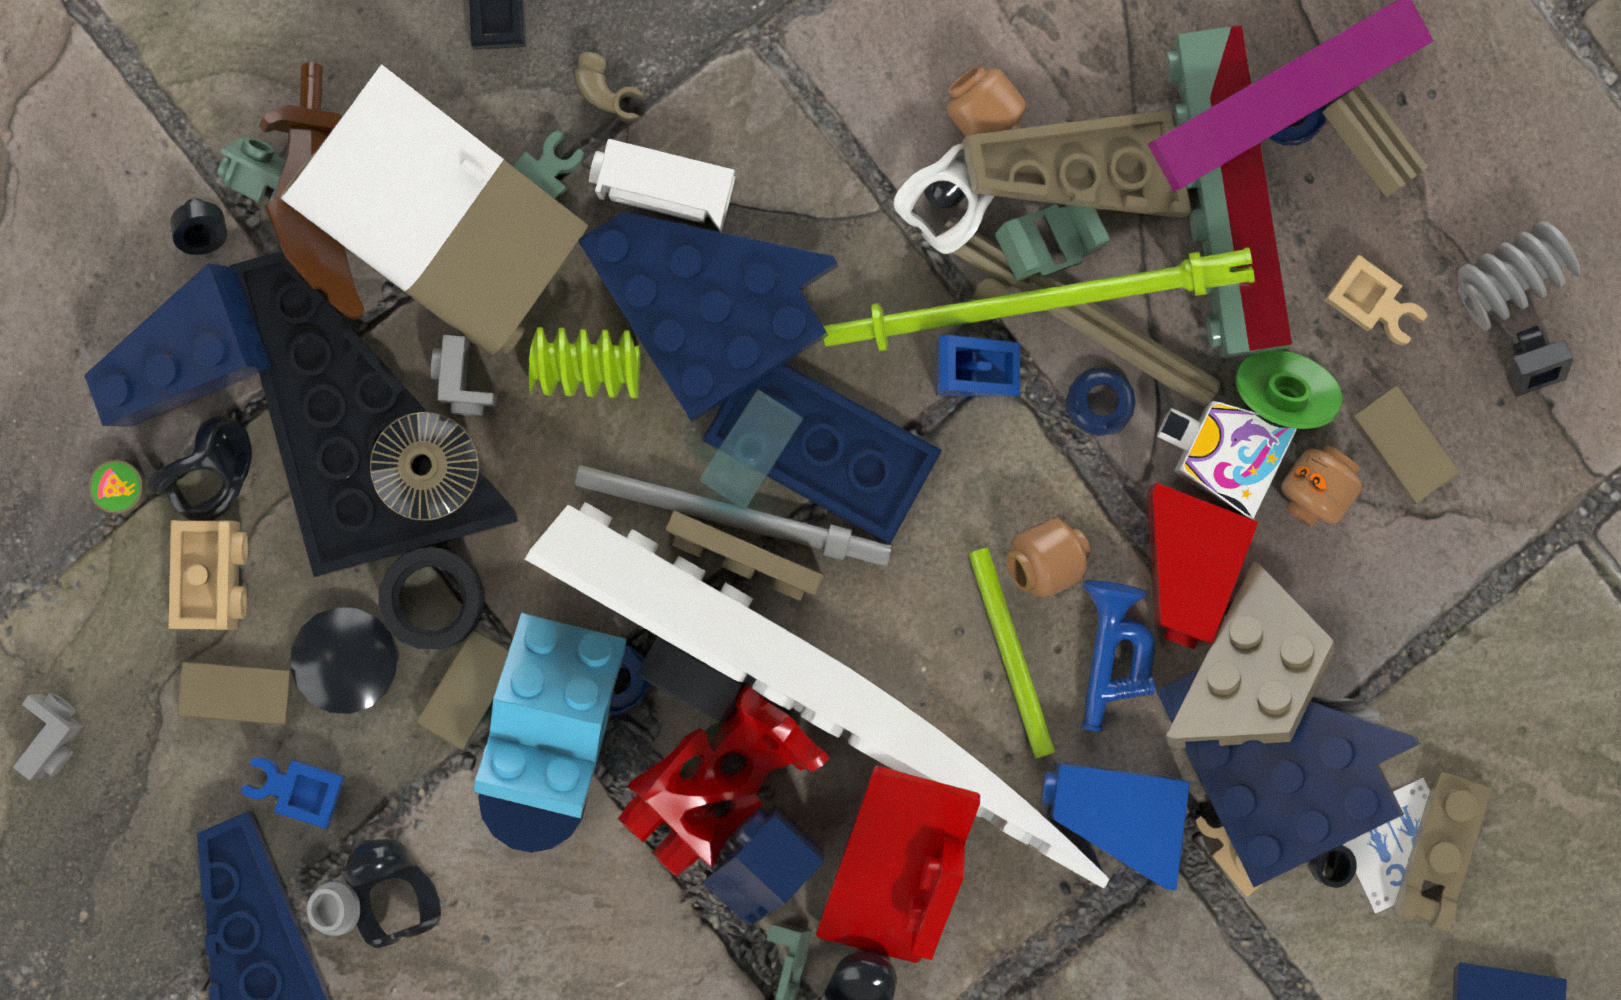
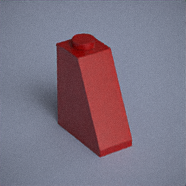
(1193, 562)

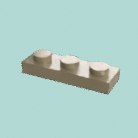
(742, 556)

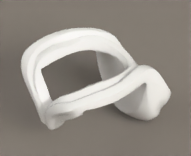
(950, 168)

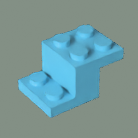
(550, 715)

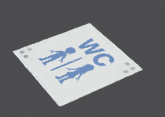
(1386, 850)

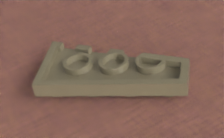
(1079, 164)

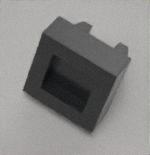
(1536, 363)

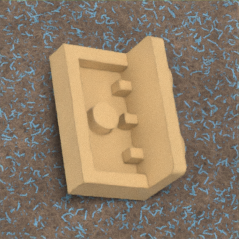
(206, 575)

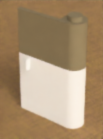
(435, 212)

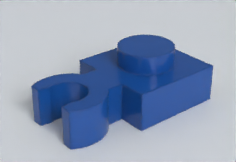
(303, 792)

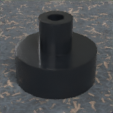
(198, 227)

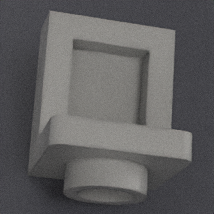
(451, 368)
(50, 748)

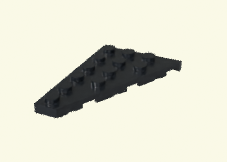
(327, 411)

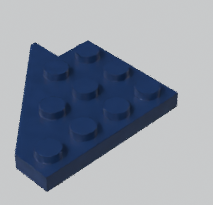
(708, 302)
(1300, 795)

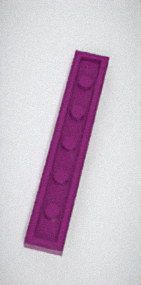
(1289, 93)

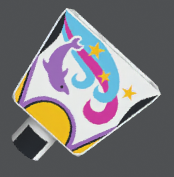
(1228, 453)

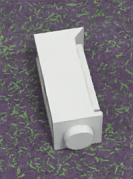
(663, 182)

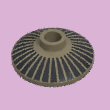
(452, 470)

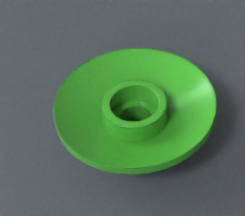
(1289, 389)

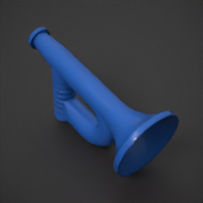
(1112, 603)

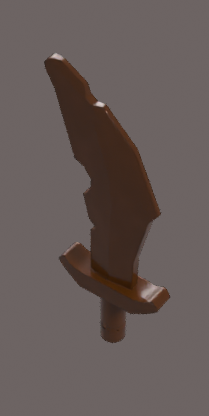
(305, 245)

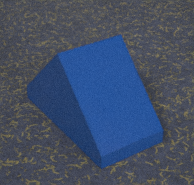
(977, 367)

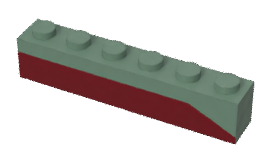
(1231, 199)

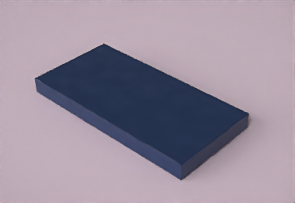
(839, 453)

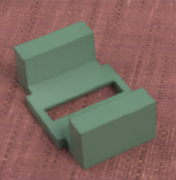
(1076, 231)
(798, 941)

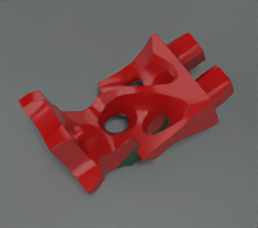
(691, 782)

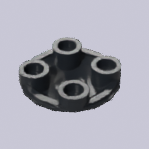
(344, 660)

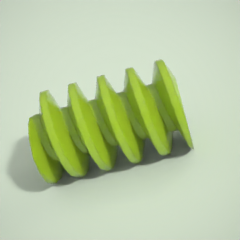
(585, 363)

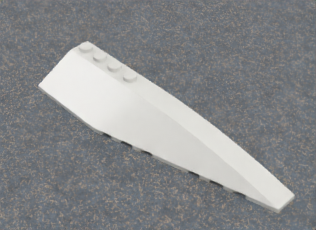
(779, 666)

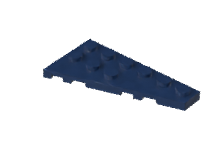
(250, 923)

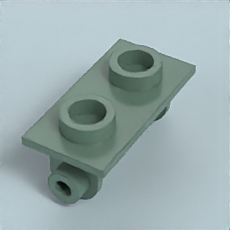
(250, 167)

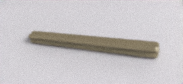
(1097, 324)

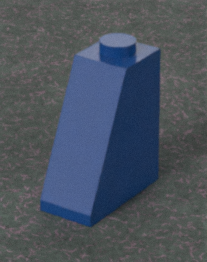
(1124, 814)

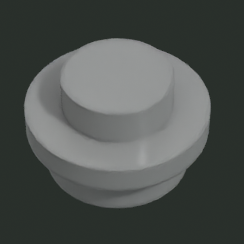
(334, 908)

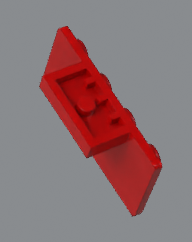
(900, 866)

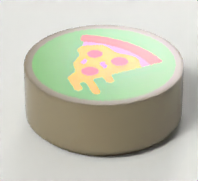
(117, 487)

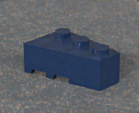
(180, 352)
(765, 866)

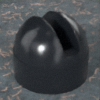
(944, 194)
(1339, 869)

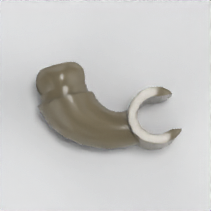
(593, 87)

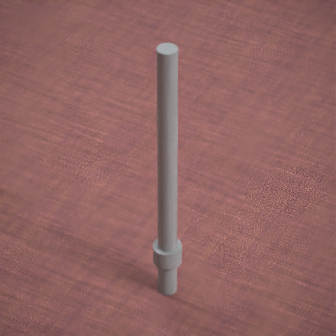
(835, 542)

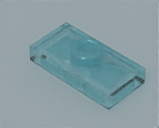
(751, 449)

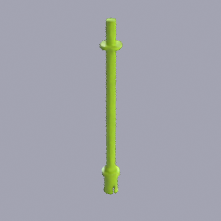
(1193, 275)

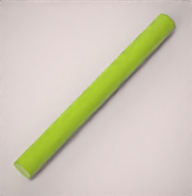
(1011, 652)

